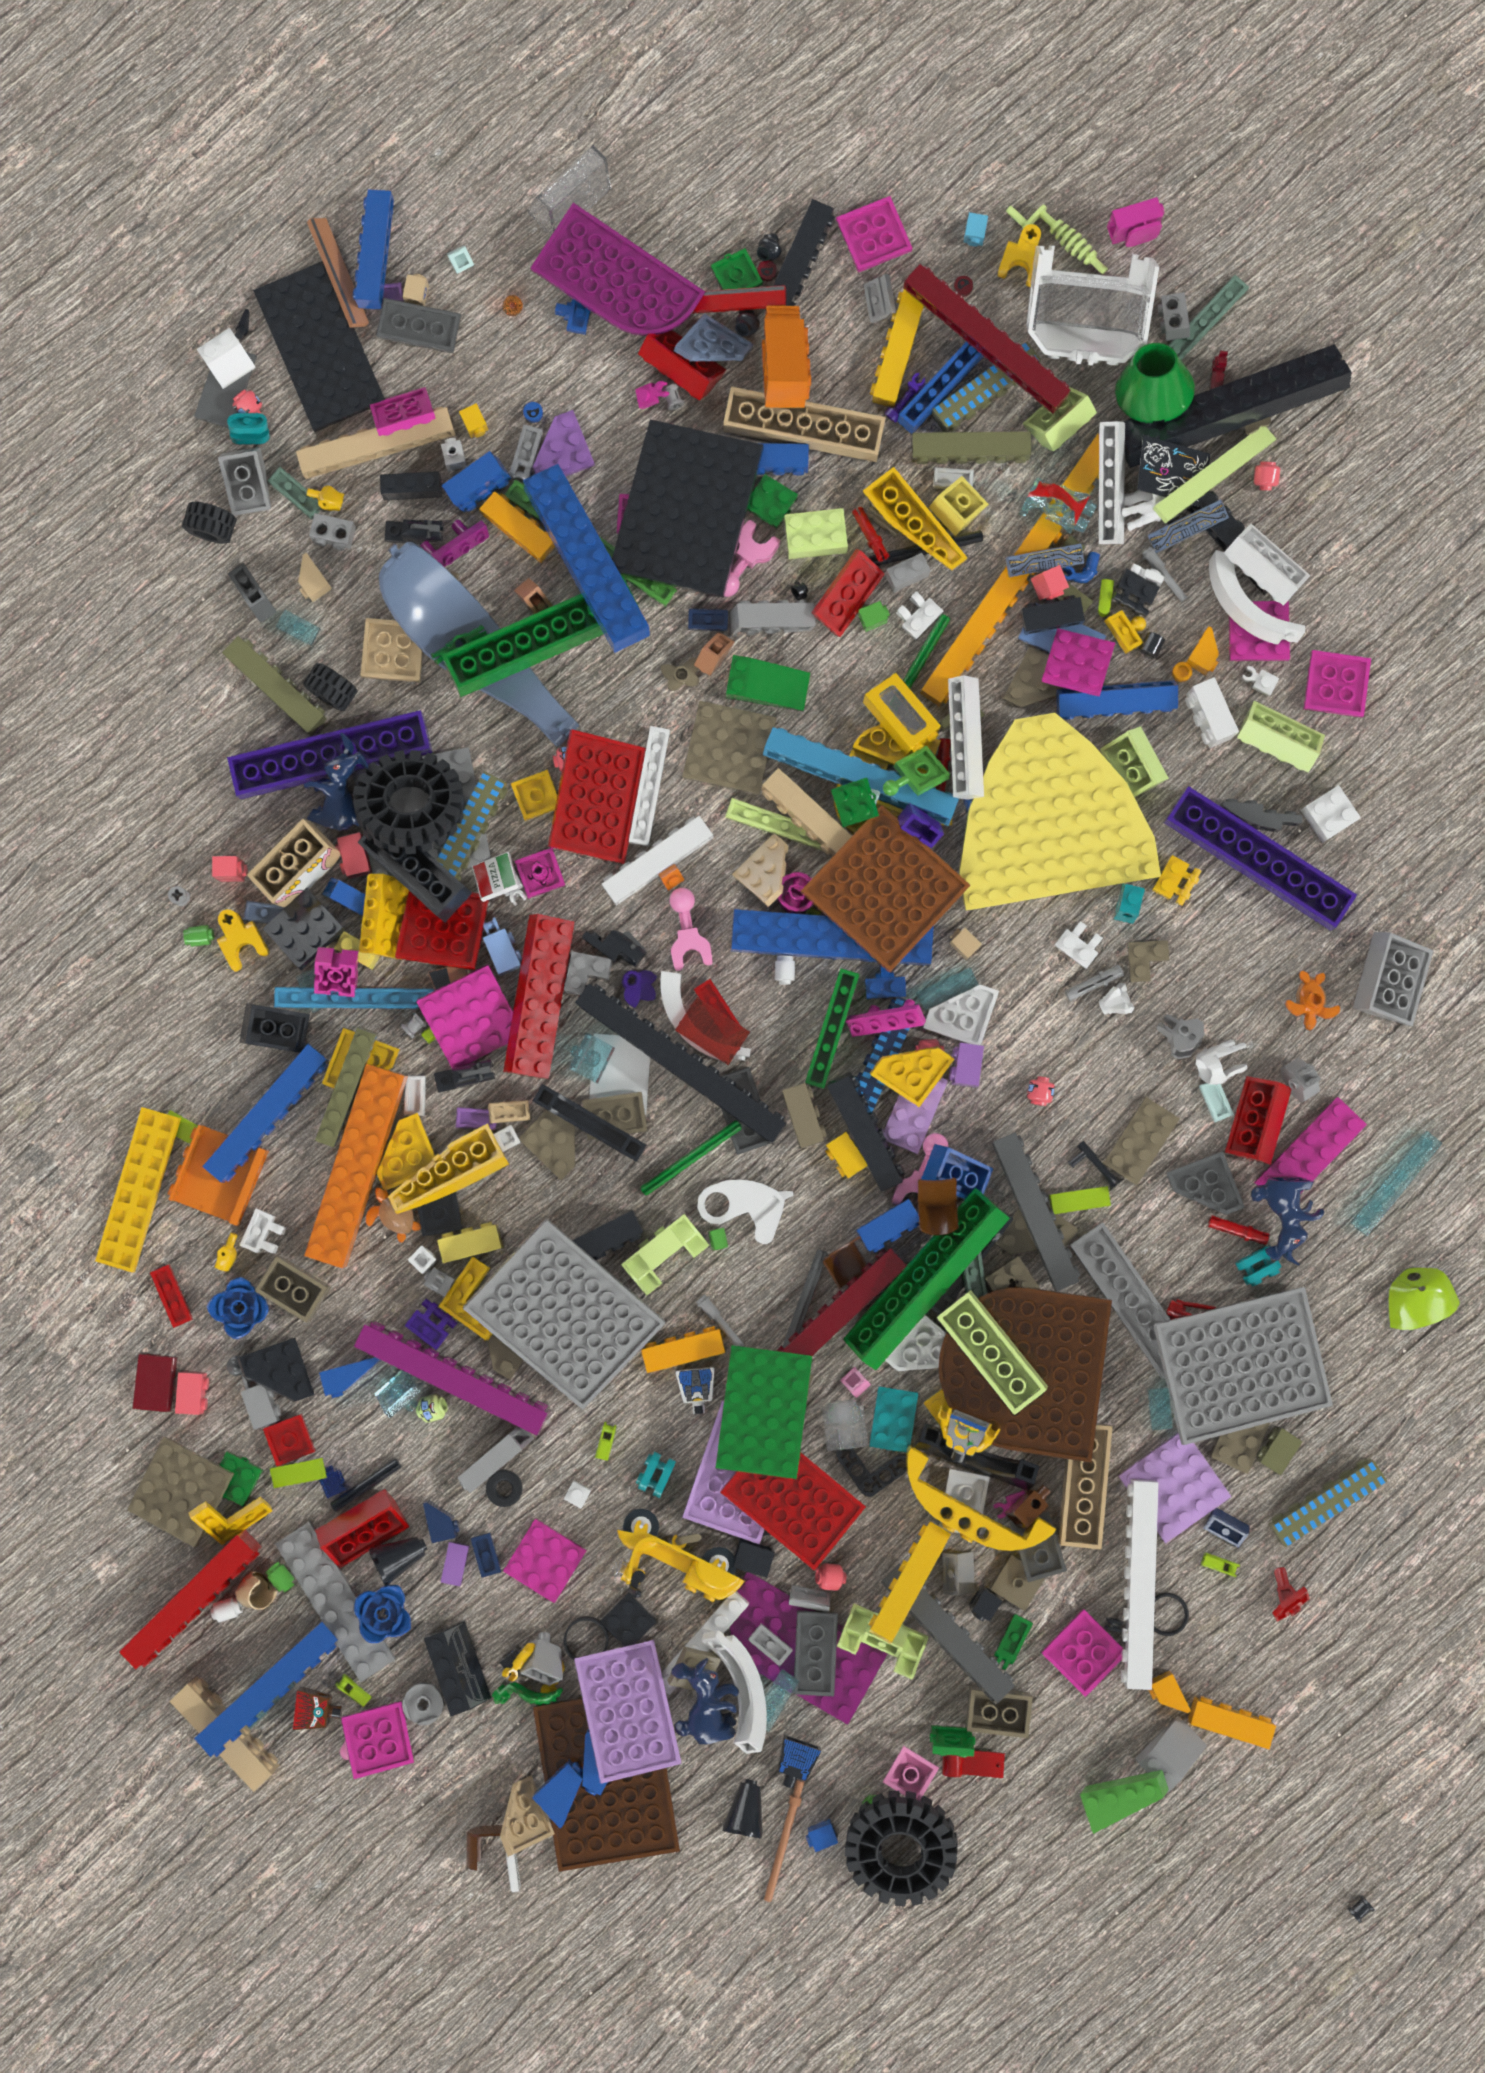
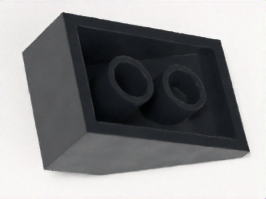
(274, 1028)

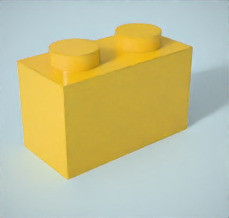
(846, 1156)

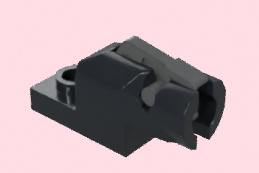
(414, 531)
(617, 945)
(464, 1076)

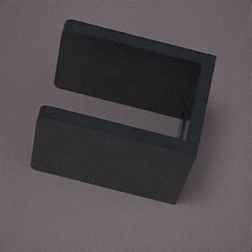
(753, 1558)

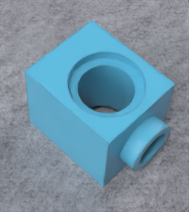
(975, 229)

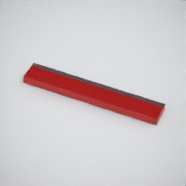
(741, 299)

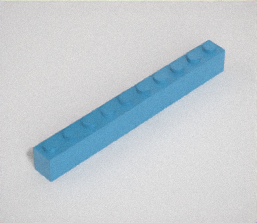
(843, 769)

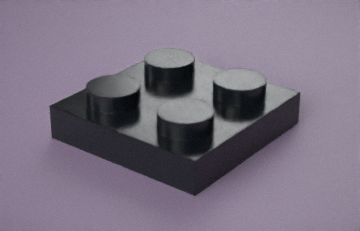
(440, 1216)
(628, 1620)

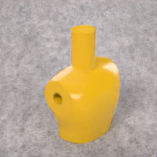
(328, 498)
(227, 1254)

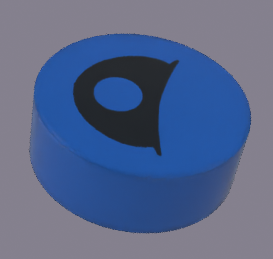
(533, 412)

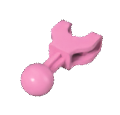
(749, 555)
(688, 939)
(911, 1183)

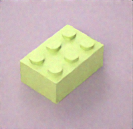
(815, 533)

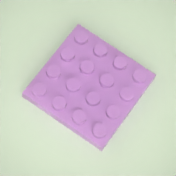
(1185, 1485)

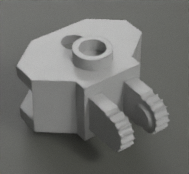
(1184, 1036)
(1301, 1079)

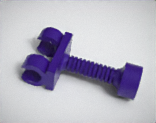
(913, 388)

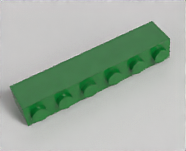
(832, 1029)

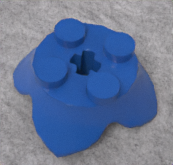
(223, 1308)
(397, 1618)

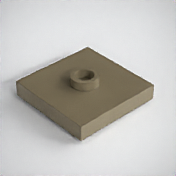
(1013, 1584)

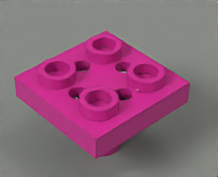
(527, 867)

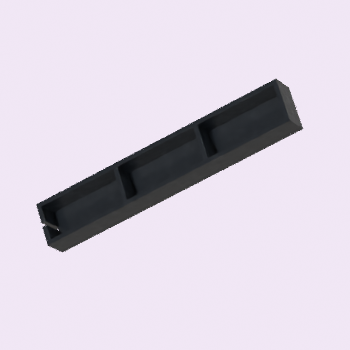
(1246, 401)
(680, 1063)

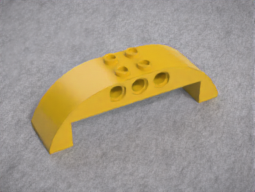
(996, 1534)

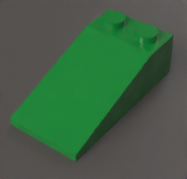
(767, 683)

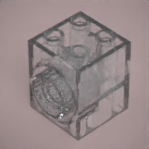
(844, 1425)

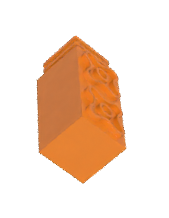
(785, 358)

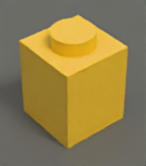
(474, 421)

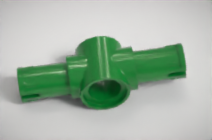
(464, 638)

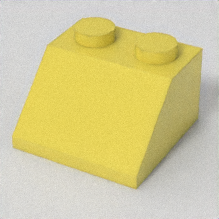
(958, 505)

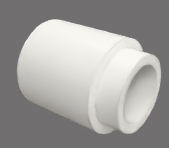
(785, 970)
(226, 1609)

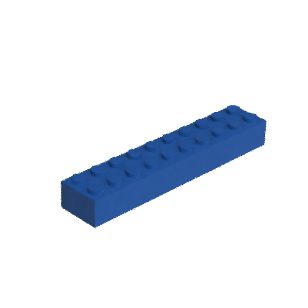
(586, 558)
(807, 937)

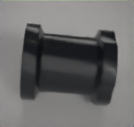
(1361, 1909)

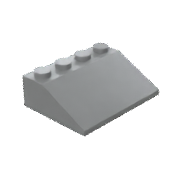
(1393, 978)

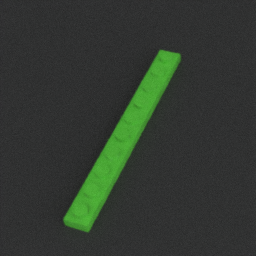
(660, 592)

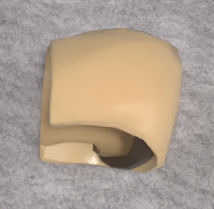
(255, 1591)

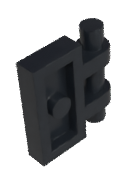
(1137, 587)

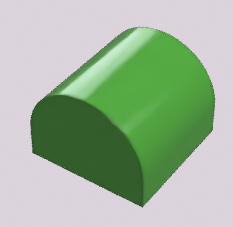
(718, 1239)

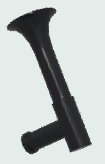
(1087, 1152)

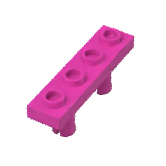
(886, 1020)

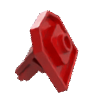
(1289, 1599)

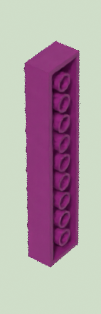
(452, 1378)

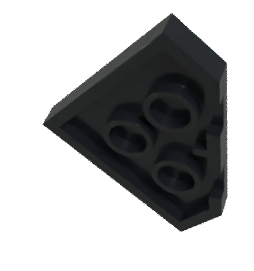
(278, 1370)

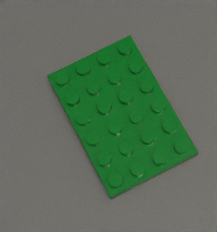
(763, 1412)

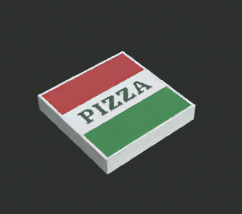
(495, 876)

